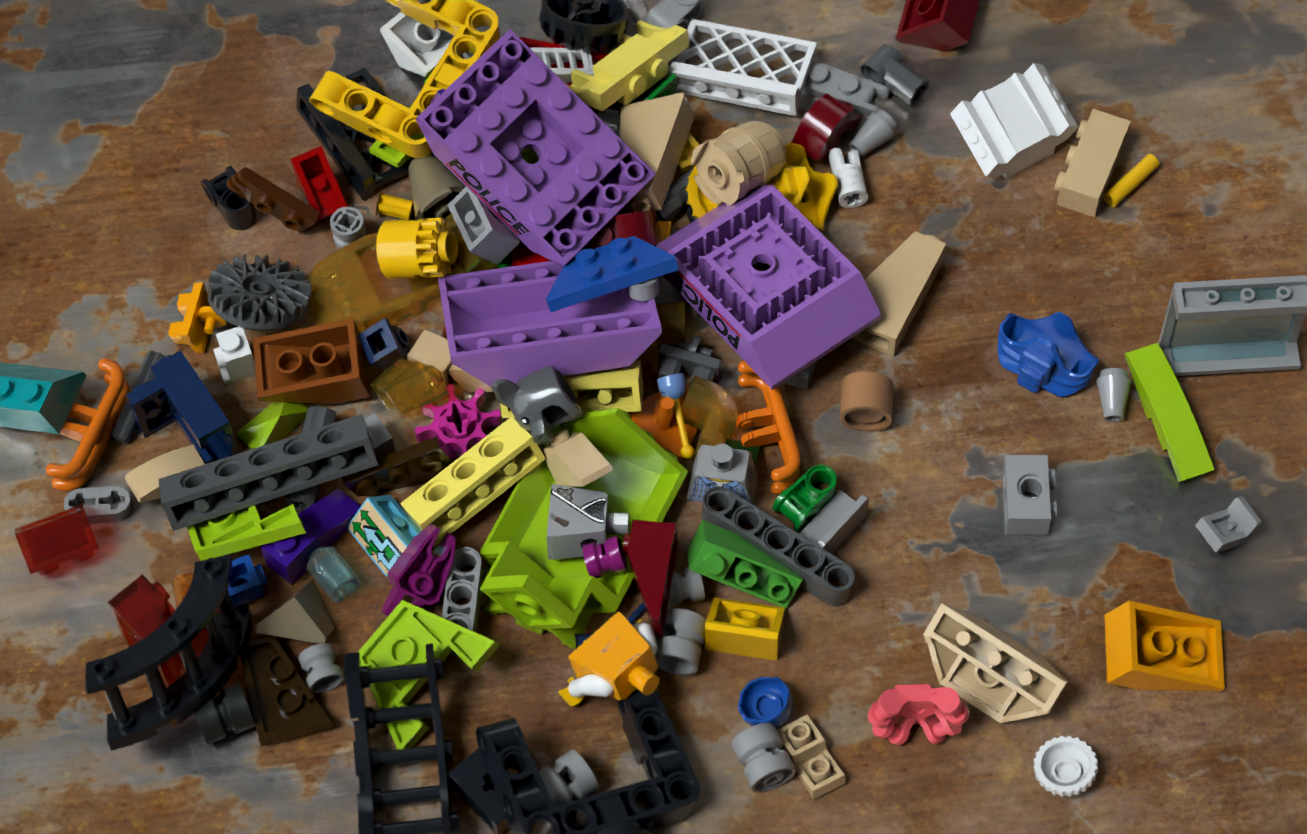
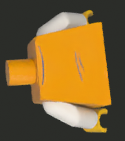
(614, 662)

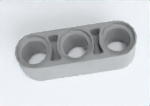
(464, 585)

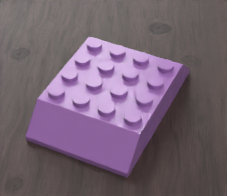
(505, 329)

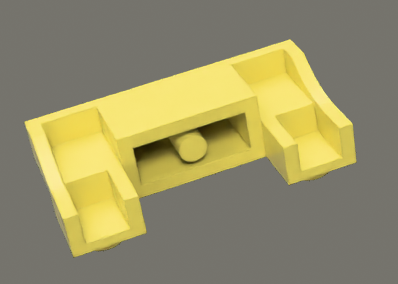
(630, 67)

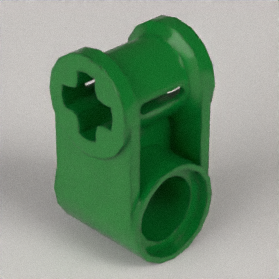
(803, 501)

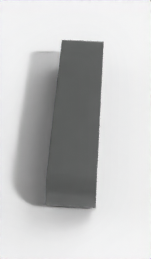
(796, 550)

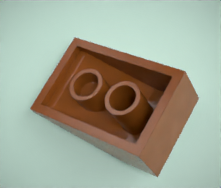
(312, 365)

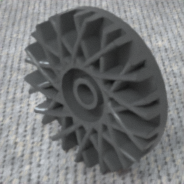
(259, 294)

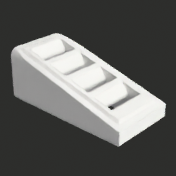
(561, 55)

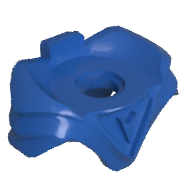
(1045, 353)

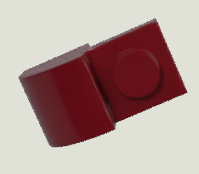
(824, 126)
(638, 224)

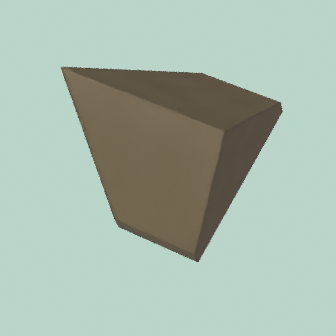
(299, 618)

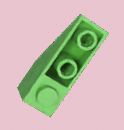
(740, 564)

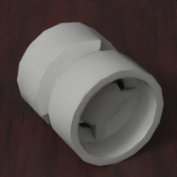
(680, 643)
(764, 761)
(576, 771)

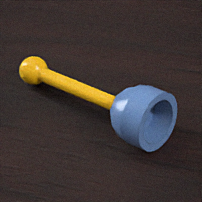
(674, 387)

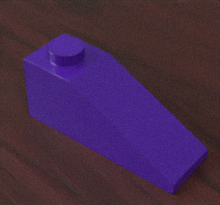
(323, 526)

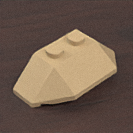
(990, 667)

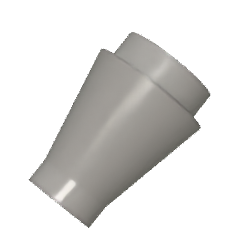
(874, 132)
(1113, 392)

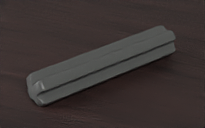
(125, 423)

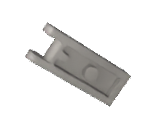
(844, 86)

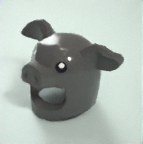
(539, 402)

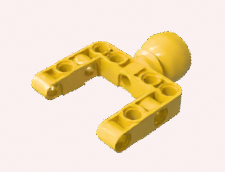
(390, 120)

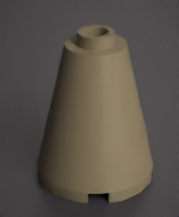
(432, 187)

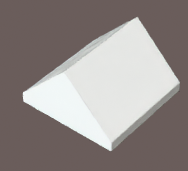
(415, 44)

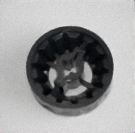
(584, 22)

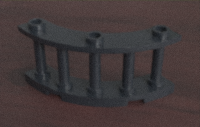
(204, 676)
(369, 760)

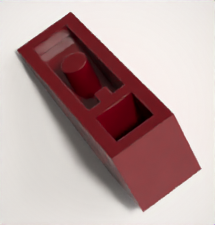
(652, 558)

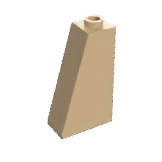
(657, 134)
(900, 288)

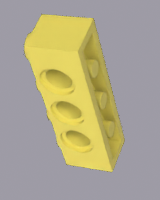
(474, 479)

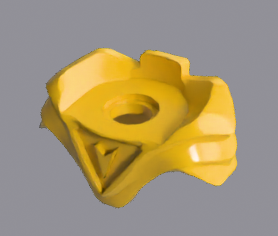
(800, 179)

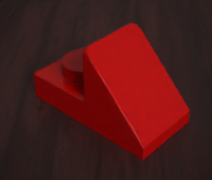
(318, 182)

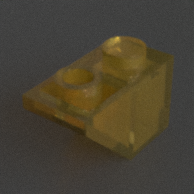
(409, 386)

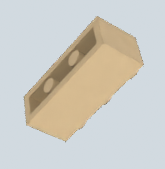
(1092, 162)

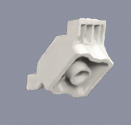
(1015, 122)

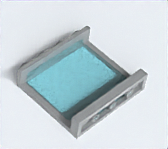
(1234, 325)

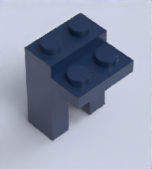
(182, 398)

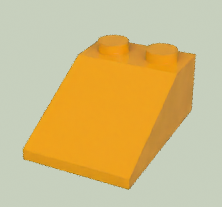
(1163, 649)

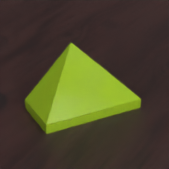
(272, 424)

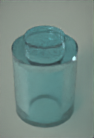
(332, 573)

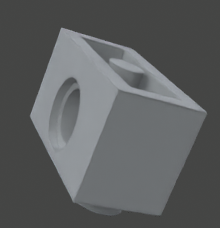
(481, 228)
(1022, 513)

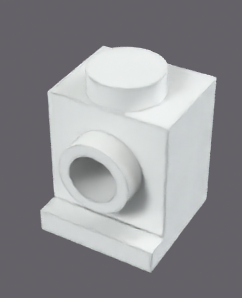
(234, 355)

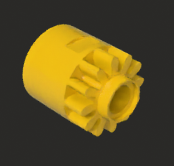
(416, 248)

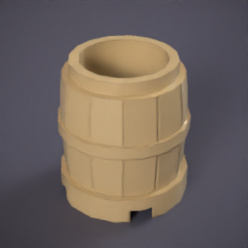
(738, 161)

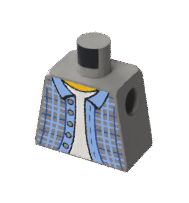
(725, 468)

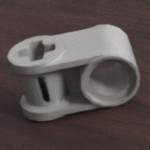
(675, 12)

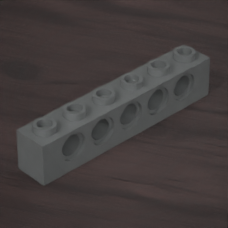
(267, 472)

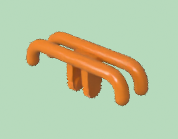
(779, 430)
(93, 437)

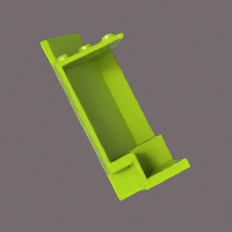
(560, 592)

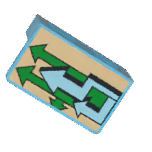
(382, 530)

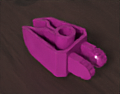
(420, 571)

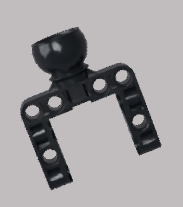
(610, 812)

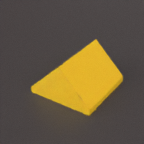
(744, 628)

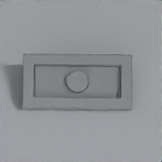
(836, 521)

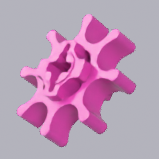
(471, 419)

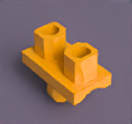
(198, 319)

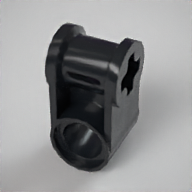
(234, 208)

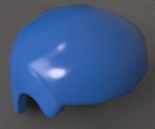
(766, 702)

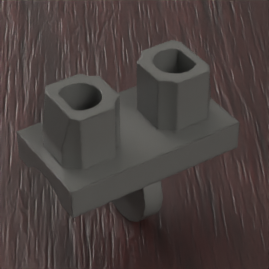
(689, 359)

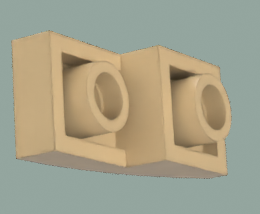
(144, 478)
(810, 757)

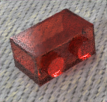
(56, 540)

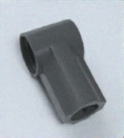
(888, 69)

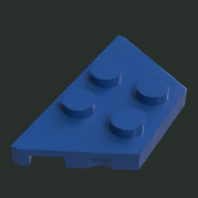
(608, 270)

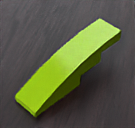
(1169, 411)

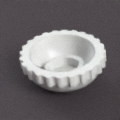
(1065, 766)

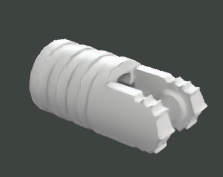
(850, 178)

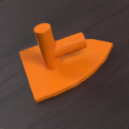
(660, 420)

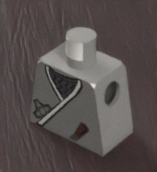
(578, 519)

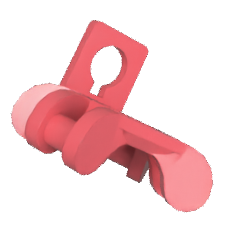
(916, 704)

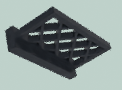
(342, 148)

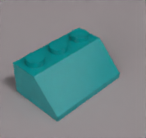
(37, 396)

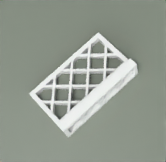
(736, 85)

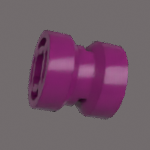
(605, 557)

